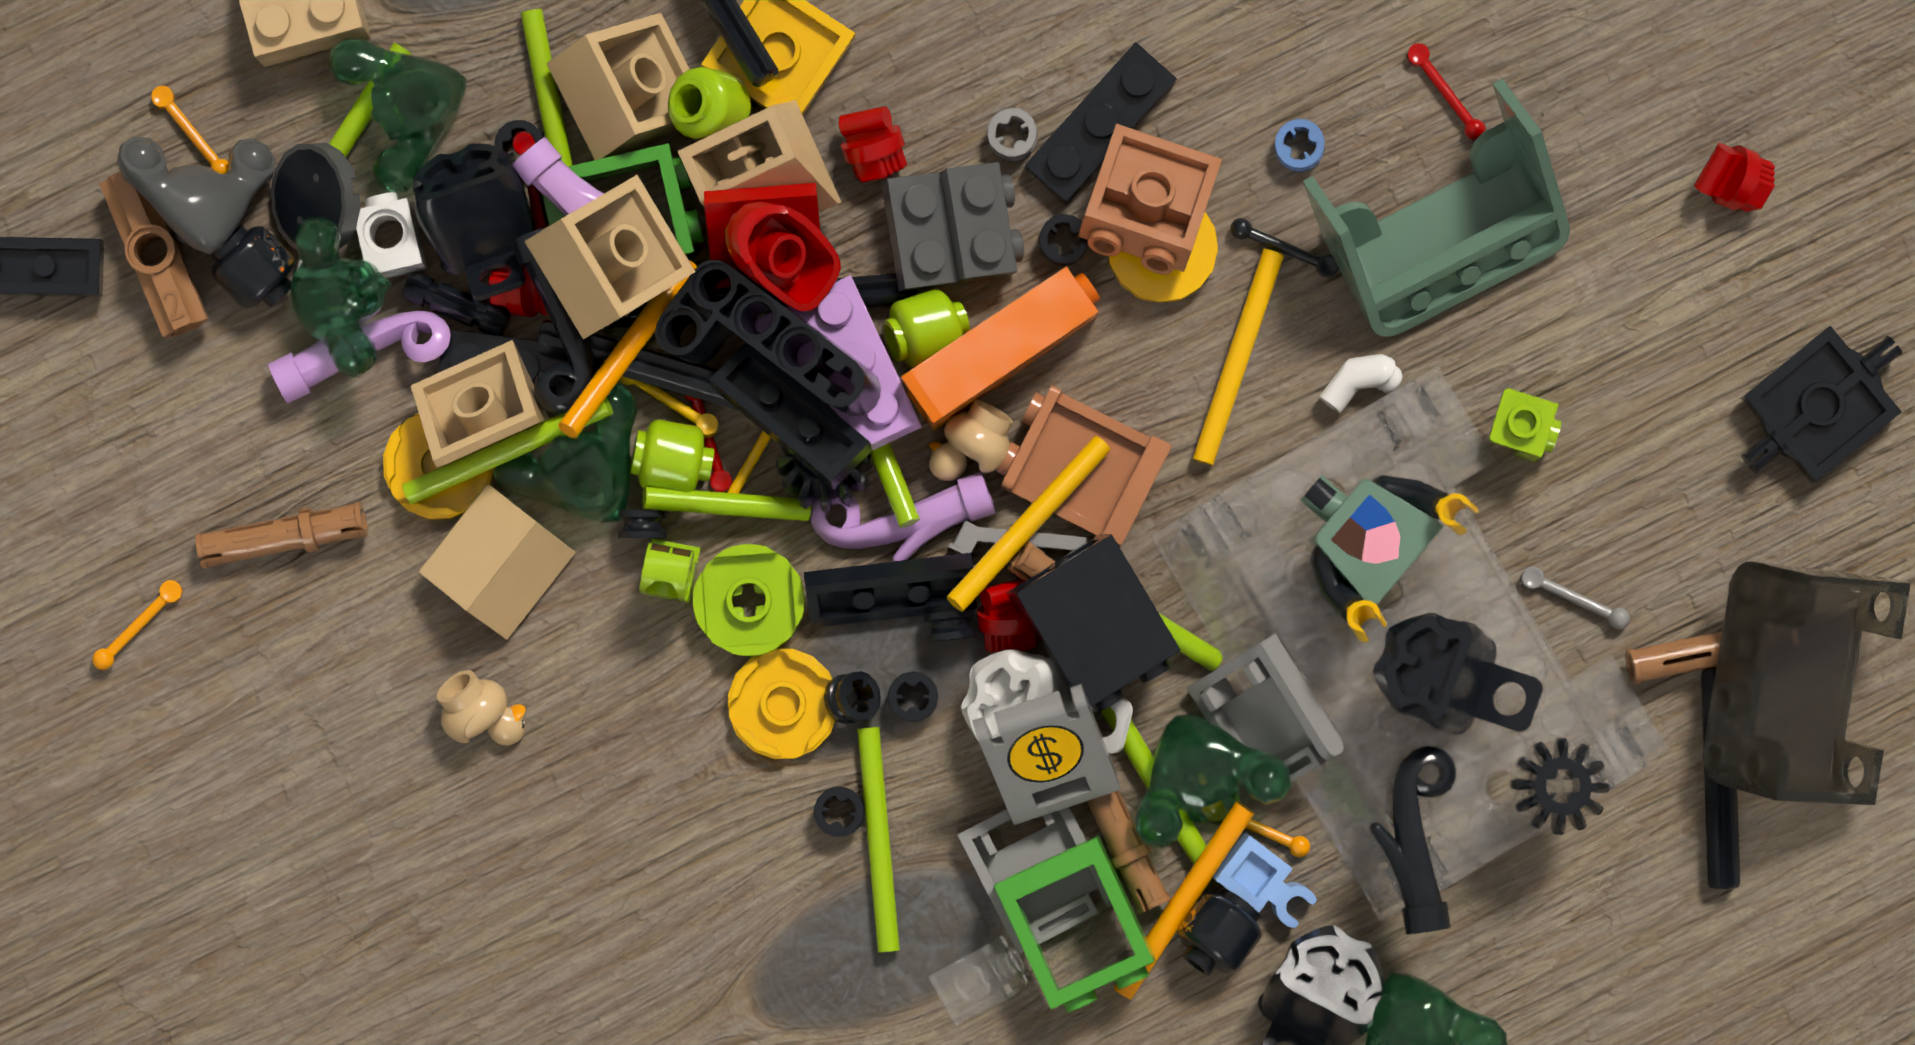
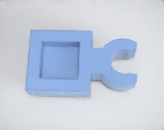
(1259, 876)

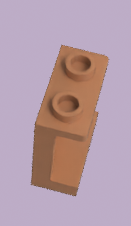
(1116, 487)

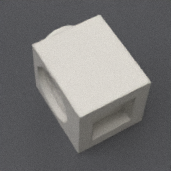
(408, 253)

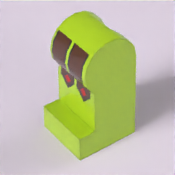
(670, 570)

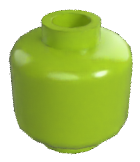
(707, 102)
(923, 326)
(671, 456)

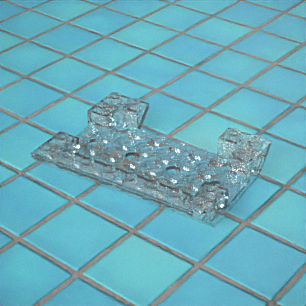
(1252, 577)

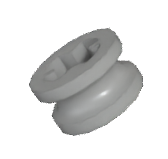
(1021, 148)

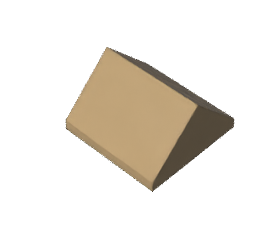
(477, 403)
(496, 561)

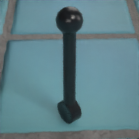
(1325, 265)

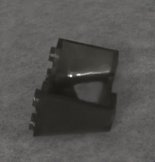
(1790, 682)

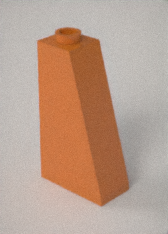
(1000, 347)

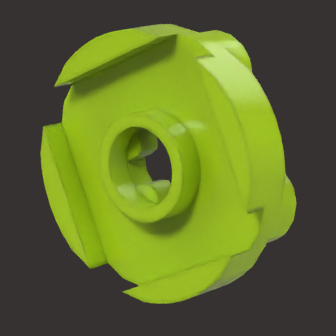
(725, 578)

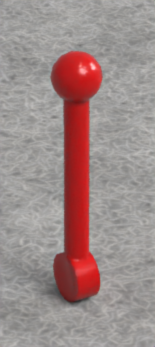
(1418, 56)
(521, 143)
(720, 479)

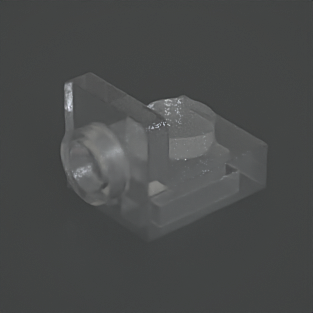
(980, 980)

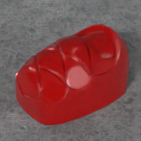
(782, 253)

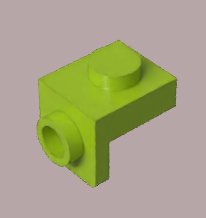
(1525, 425)

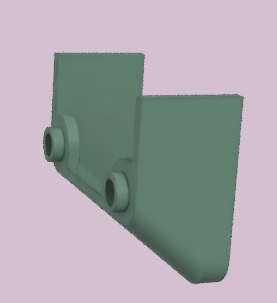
(1456, 237)

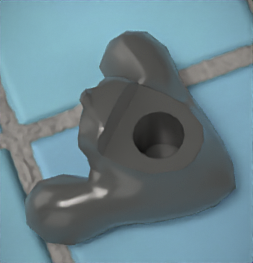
(196, 200)

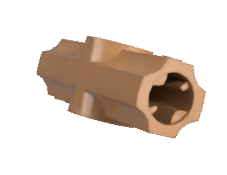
(169, 283)

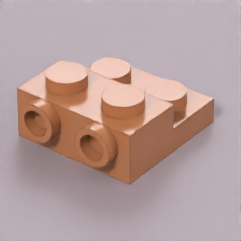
(1149, 200)

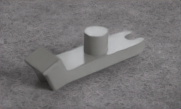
(971, 535)

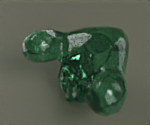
(409, 99)
(336, 296)
(581, 473)
(1201, 774)
(1423, 1015)

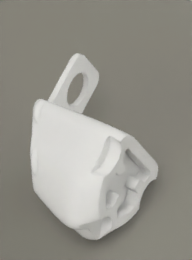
(1018, 677)

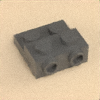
(952, 227)

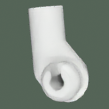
(1358, 374)

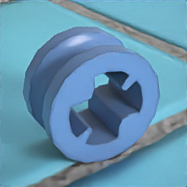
(1315, 138)

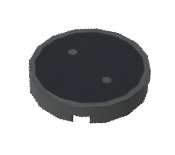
(314, 183)

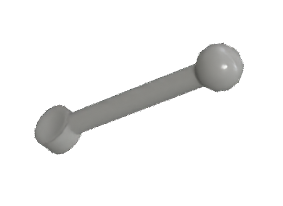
(1534, 578)

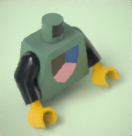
(1374, 539)

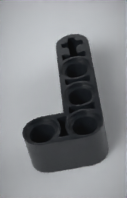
(778, 343)

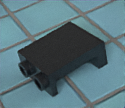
(1096, 621)

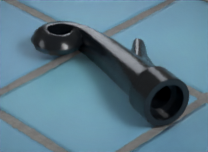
(576, 348)
(1409, 850)

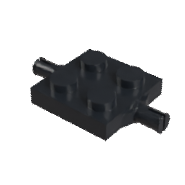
(1821, 404)

